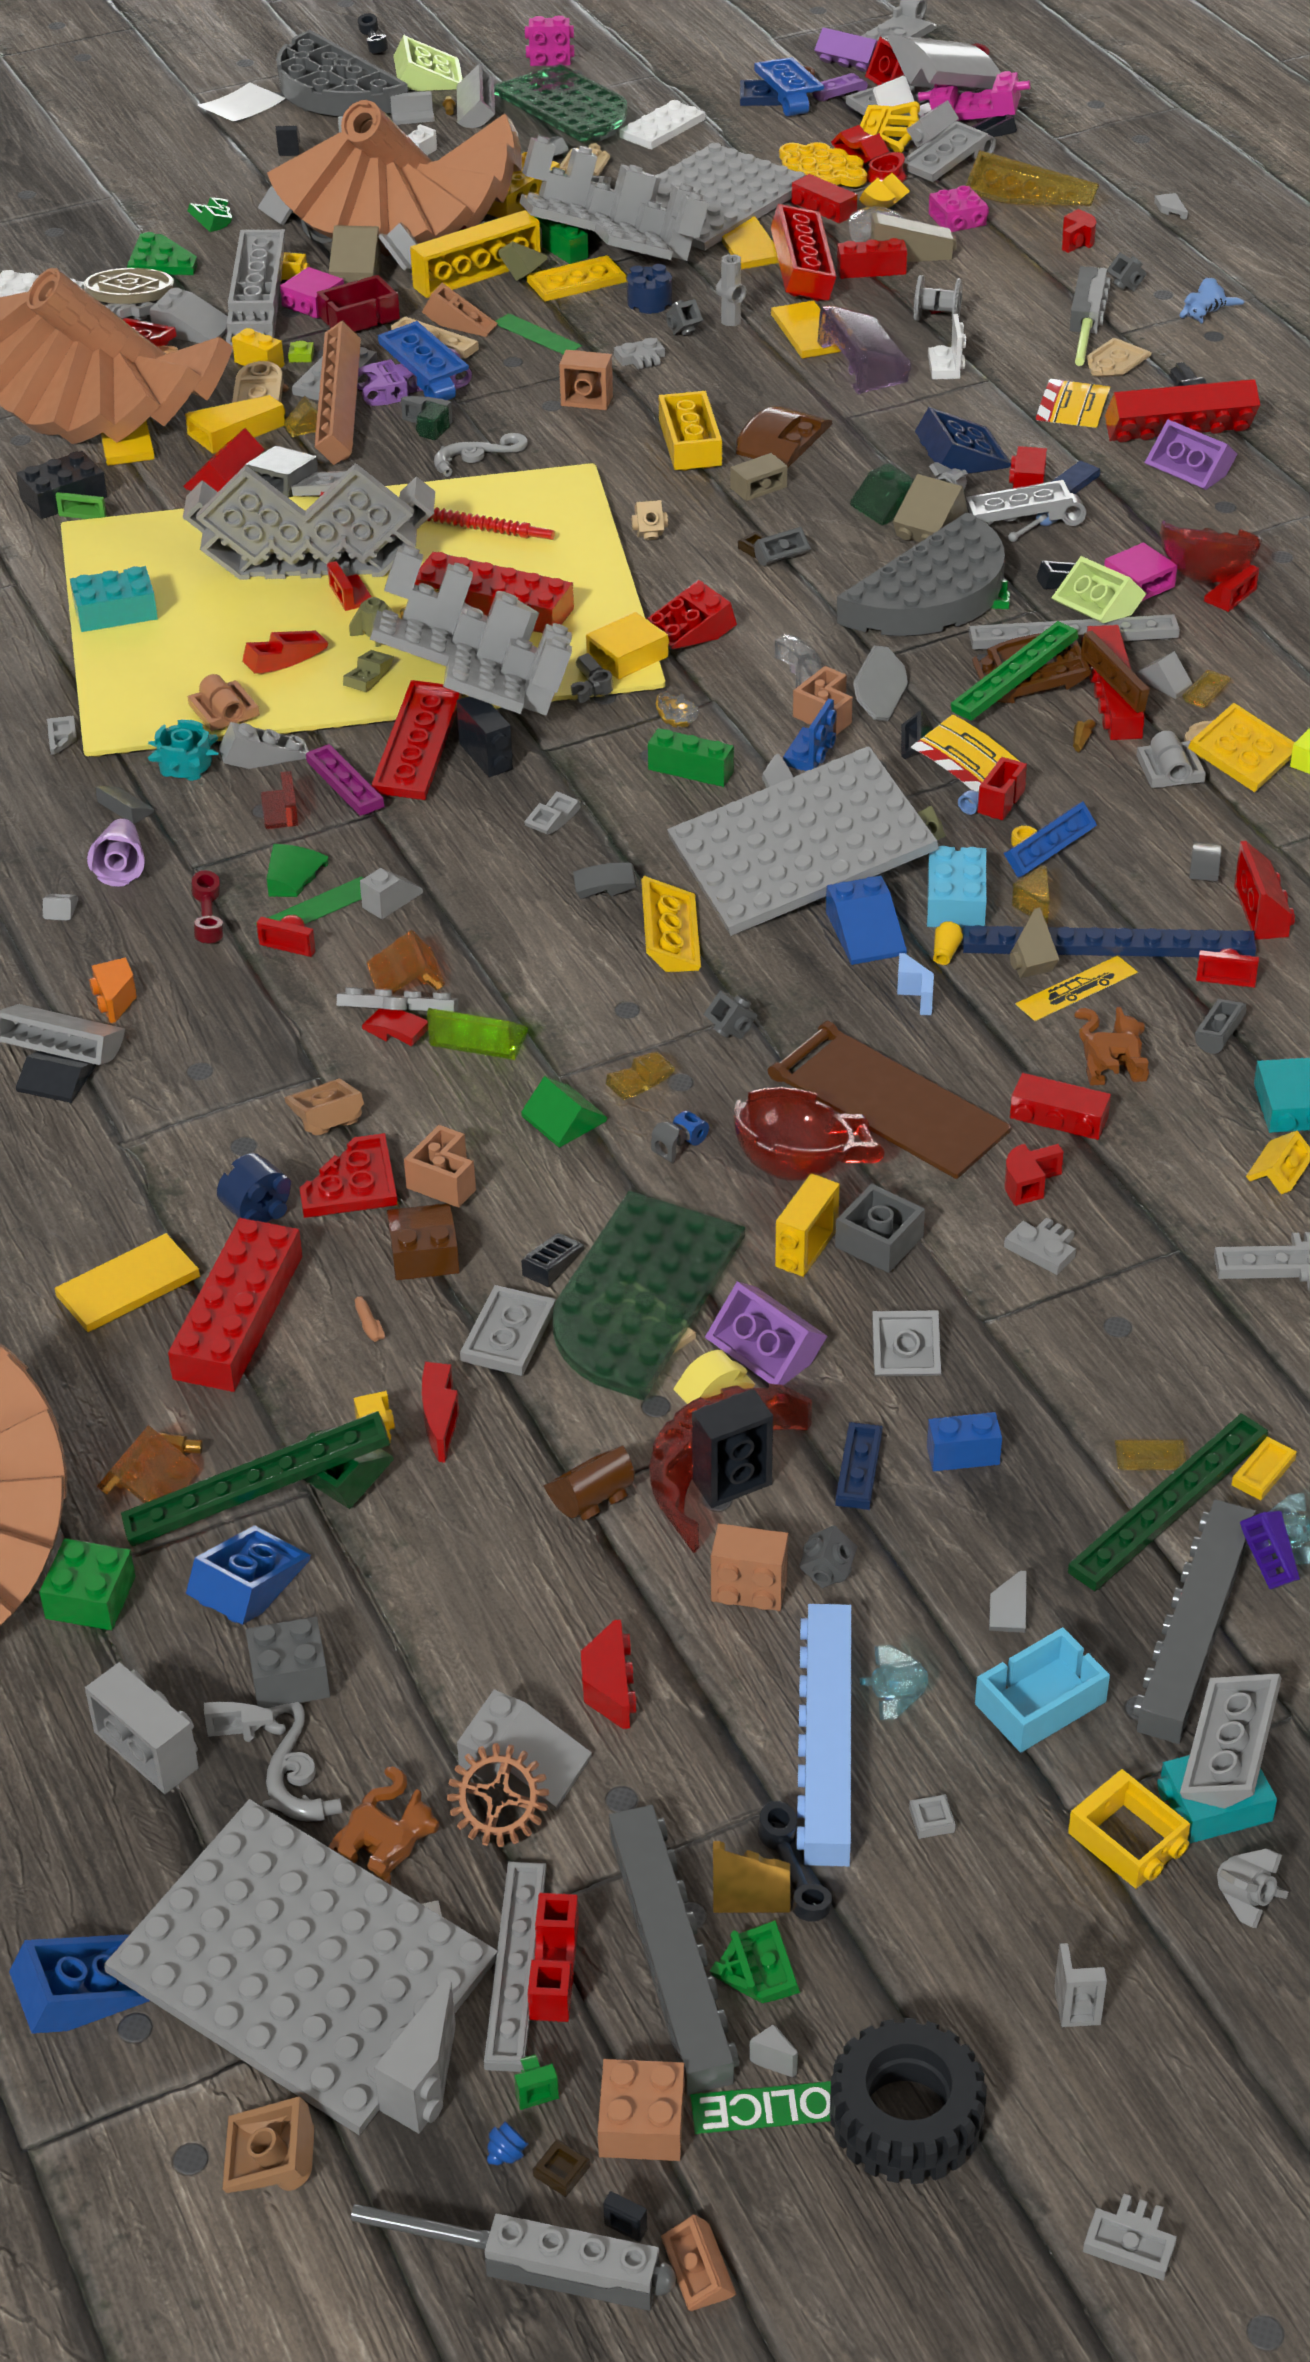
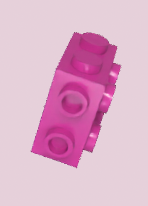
(549, 41)
(958, 208)
(301, 290)
(1146, 568)

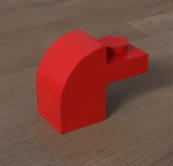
(1078, 230)
(1028, 1170)

